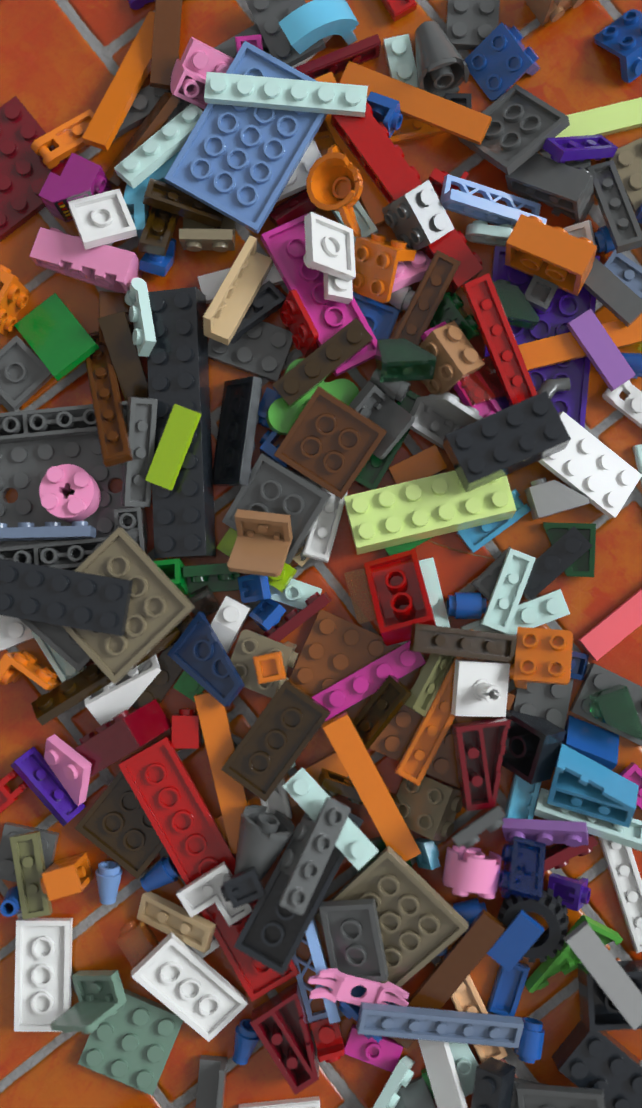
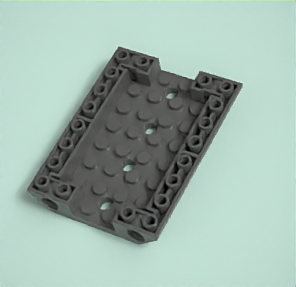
(48, 438)

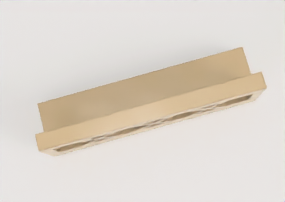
(236, 293)

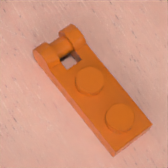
(65, 138)

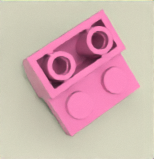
(190, 72)

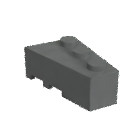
(554, 184)

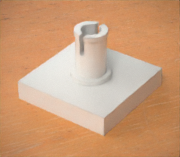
(102, 219)
(329, 247)
(480, 688)

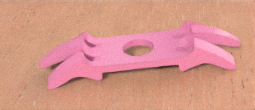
(341, 989)

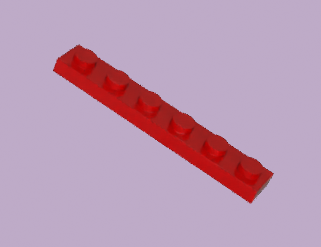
(499, 339)

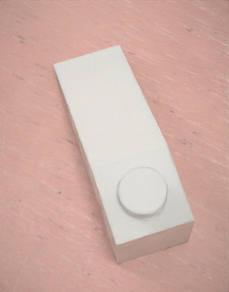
(229, 621)
(120, 696)

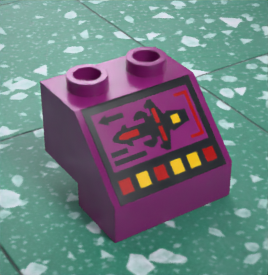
(78, 180)

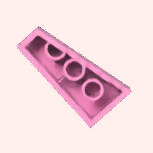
(99, 266)

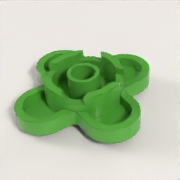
(281, 417)

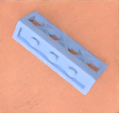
(485, 208)
(317, 955)

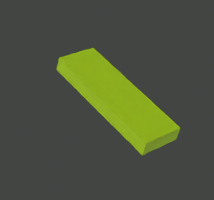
(173, 447)

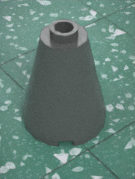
(438, 61)
(261, 839)

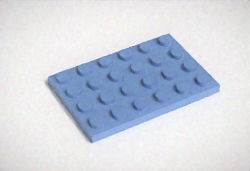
(242, 154)

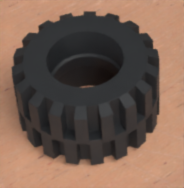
(554, 914)

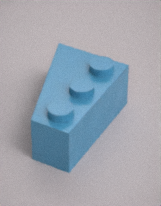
(592, 789)

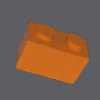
(66, 876)

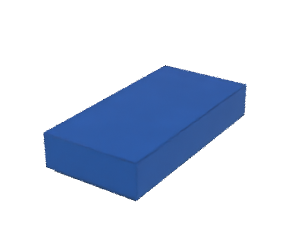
(515, 941)
(507, 990)

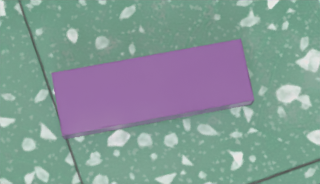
(601, 350)

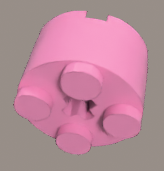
(60, 481)
(471, 871)

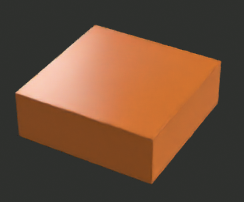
(269, 667)

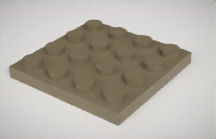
(153, 610)
(411, 914)

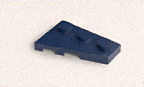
(206, 660)

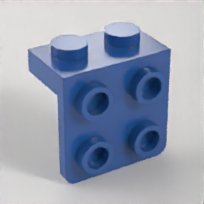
(625, 41)
(501, 61)

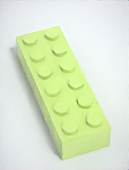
(424, 510)

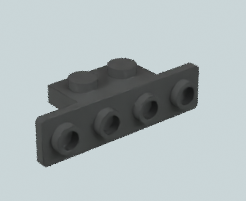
(310, 853)

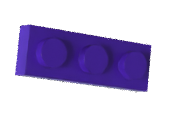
(579, 148)
(46, 786)

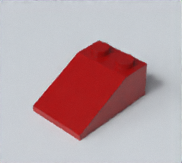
(398, 595)

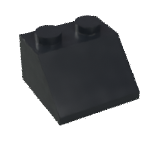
(532, 747)

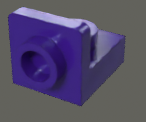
(572, 891)

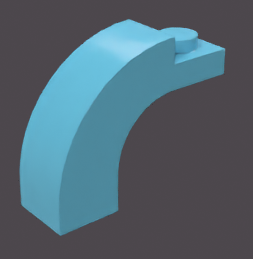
(318, 20)
(134, 197)

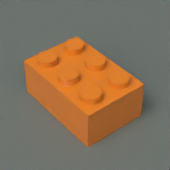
(550, 253)

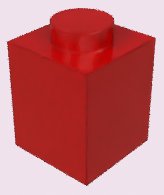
(186, 729)

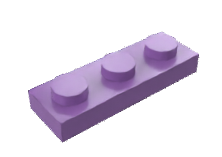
(547, 831)

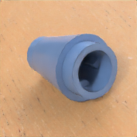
(108, 881)

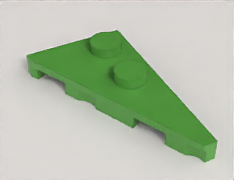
(566, 959)

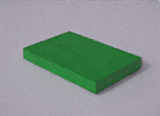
(56, 336)

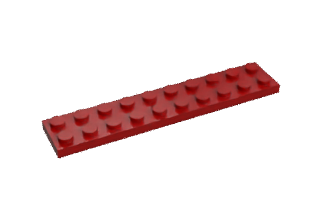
(194, 847)

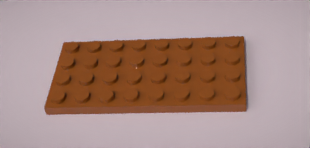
(341, 648)

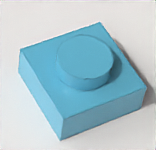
(429, 854)

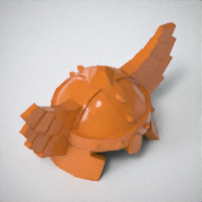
(336, 186)

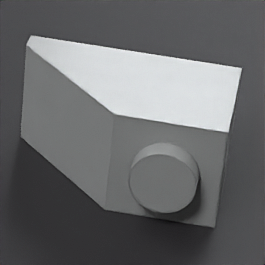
(552, 498)

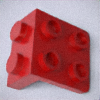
(300, 324)

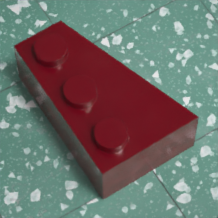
(123, 737)
(479, 759)
(287, 1037)

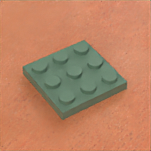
(133, 1043)

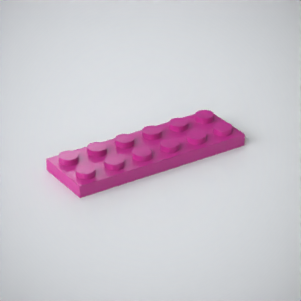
(287, 250)

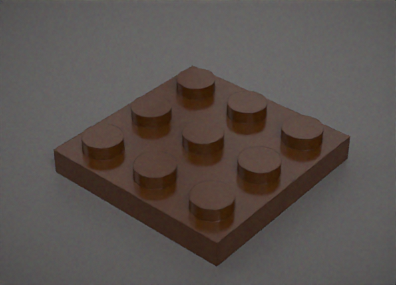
(330, 442)

